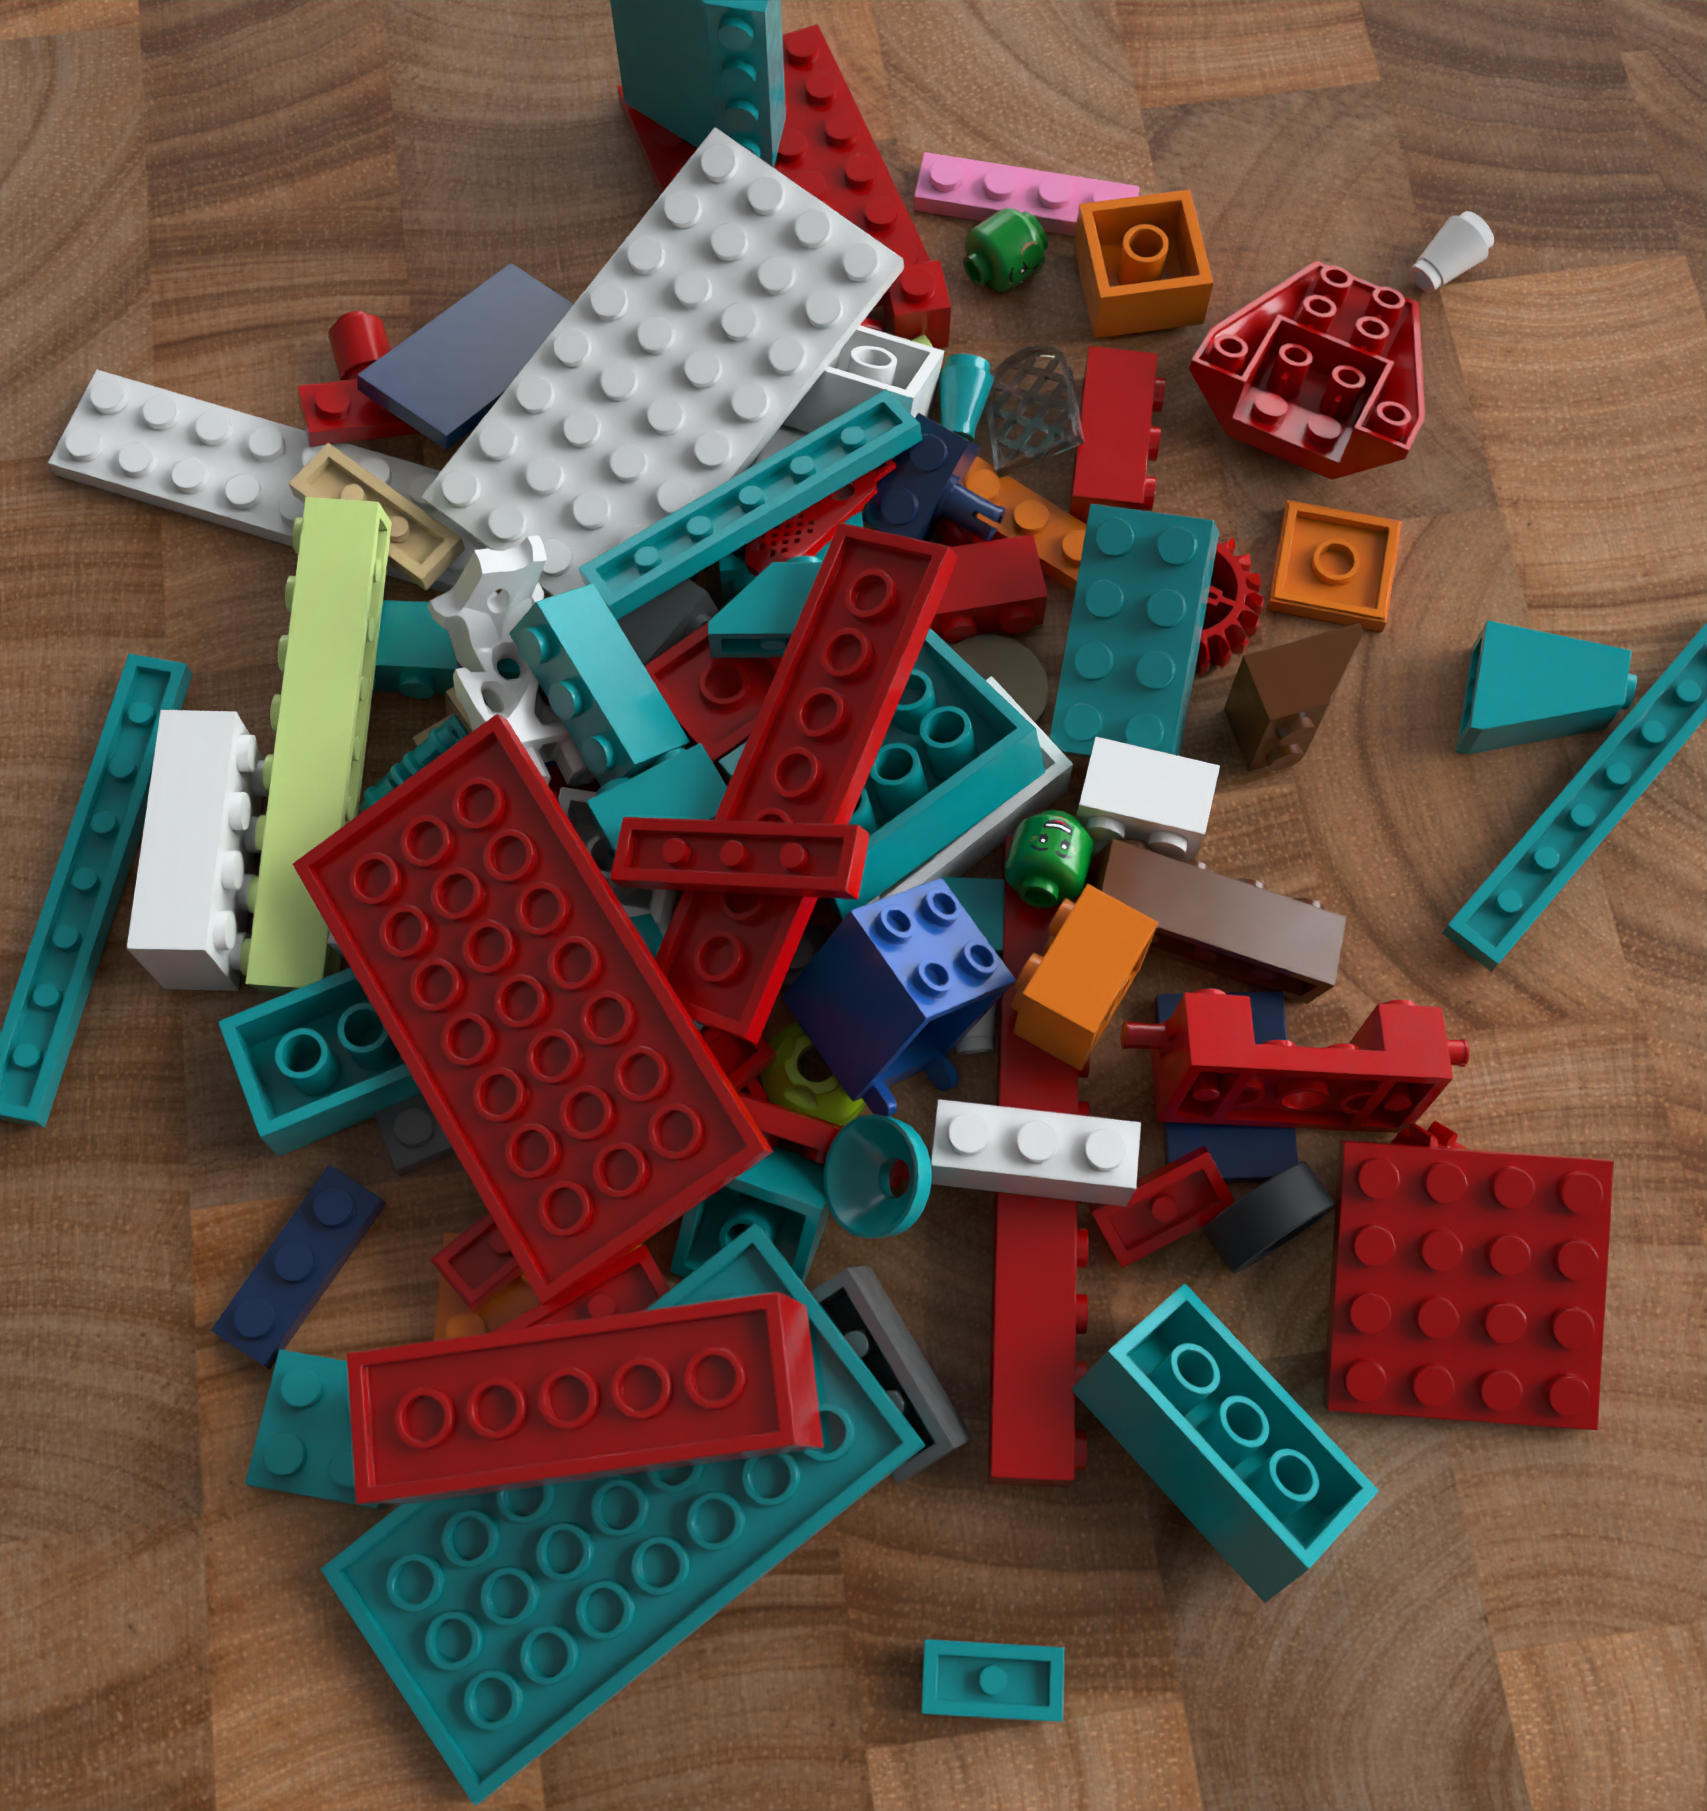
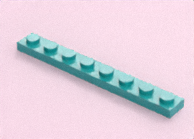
(1585, 810)
(85, 891)

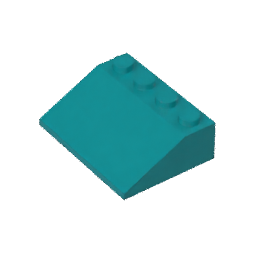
(705, 68)
(940, 769)

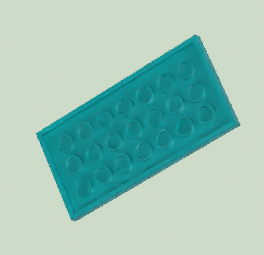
(548, 1600)

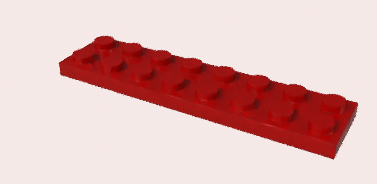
(807, 761)

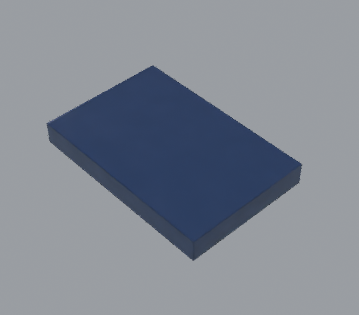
(1238, 1151)

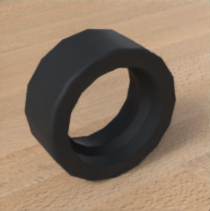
(1268, 1216)

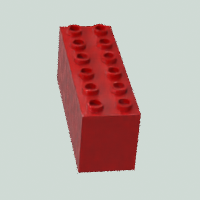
(583, 1400)

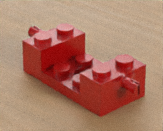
(1218, 1075)

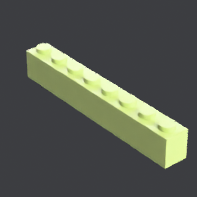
(319, 732)

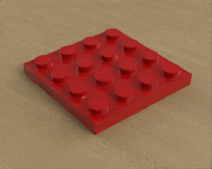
(1468, 1284)

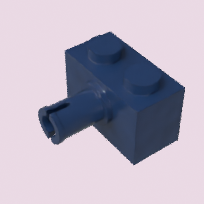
(930, 487)

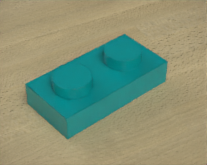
(993, 1680)

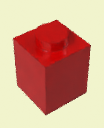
(919, 304)

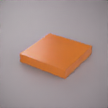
(1334, 565)

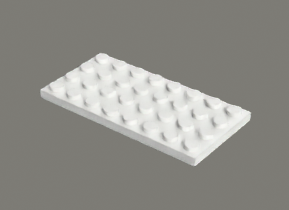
(667, 364)

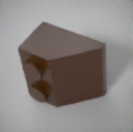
(1285, 695)

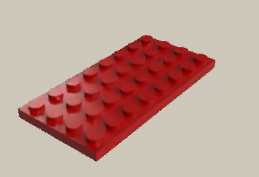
(529, 1011)

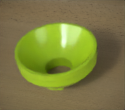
(788, 1088)

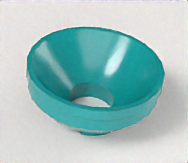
(859, 1176)

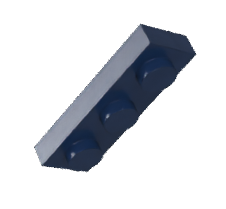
(298, 1267)

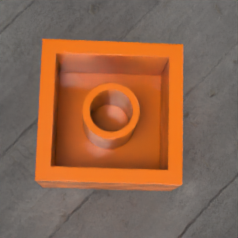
(1142, 263)
(1083, 975)

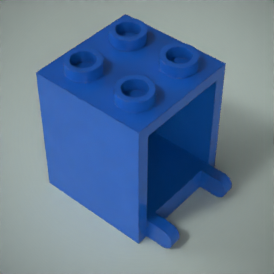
(897, 992)

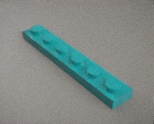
(751, 503)

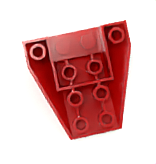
(1319, 372)

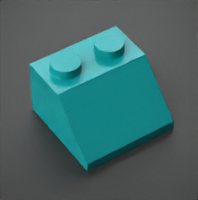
(778, 1194)

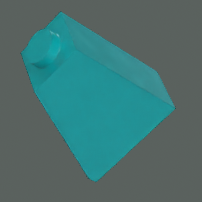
(1539, 688)

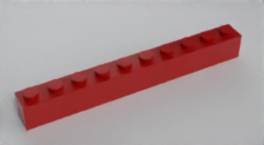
(1034, 1257)

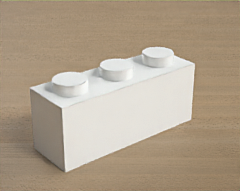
(1035, 1153)

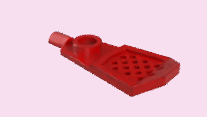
(816, 525)

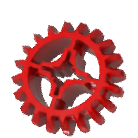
(1235, 615)

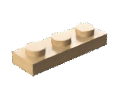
(418, 542)

